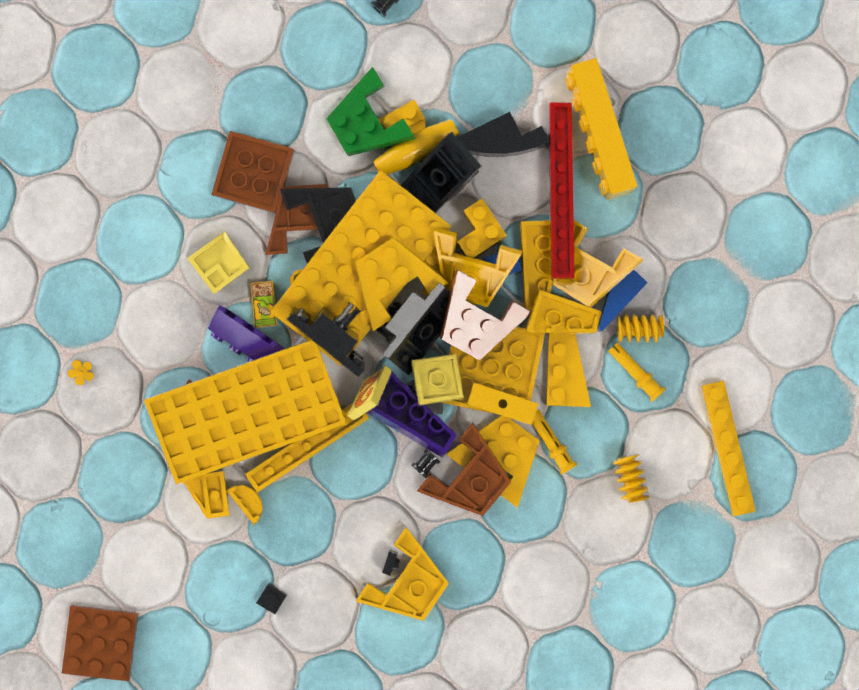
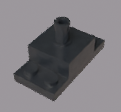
(442, 173)
(416, 327)
(332, 334)

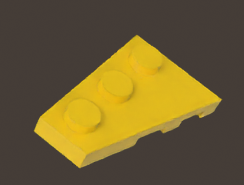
(561, 316)

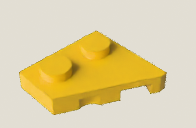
(210, 494)

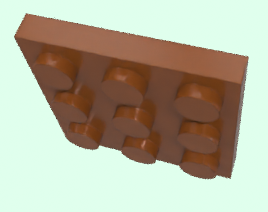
(252, 172)
(100, 643)

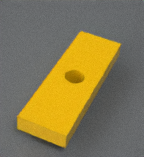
(516, 408)

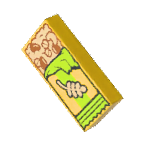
(263, 302)

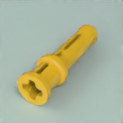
(644, 380)
(557, 450)

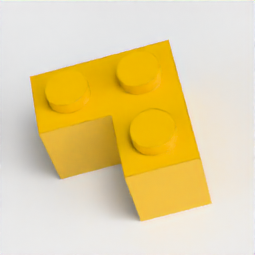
(486, 230)

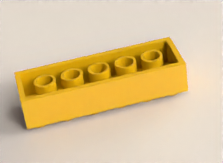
(601, 129)

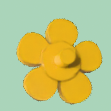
(81, 372)

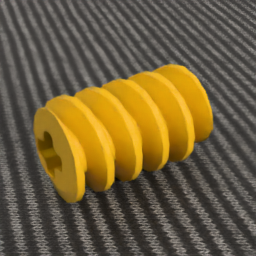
(640, 328)
(631, 478)

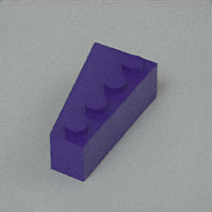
(401, 411)

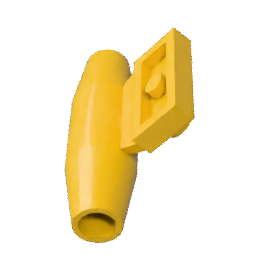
(411, 152)

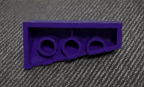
(241, 335)

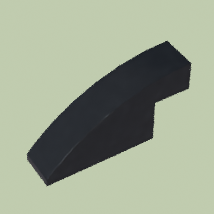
(503, 139)

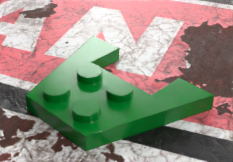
(357, 123)

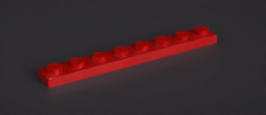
(561, 191)

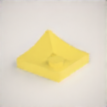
(219, 262)

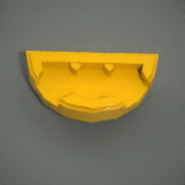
(248, 501)

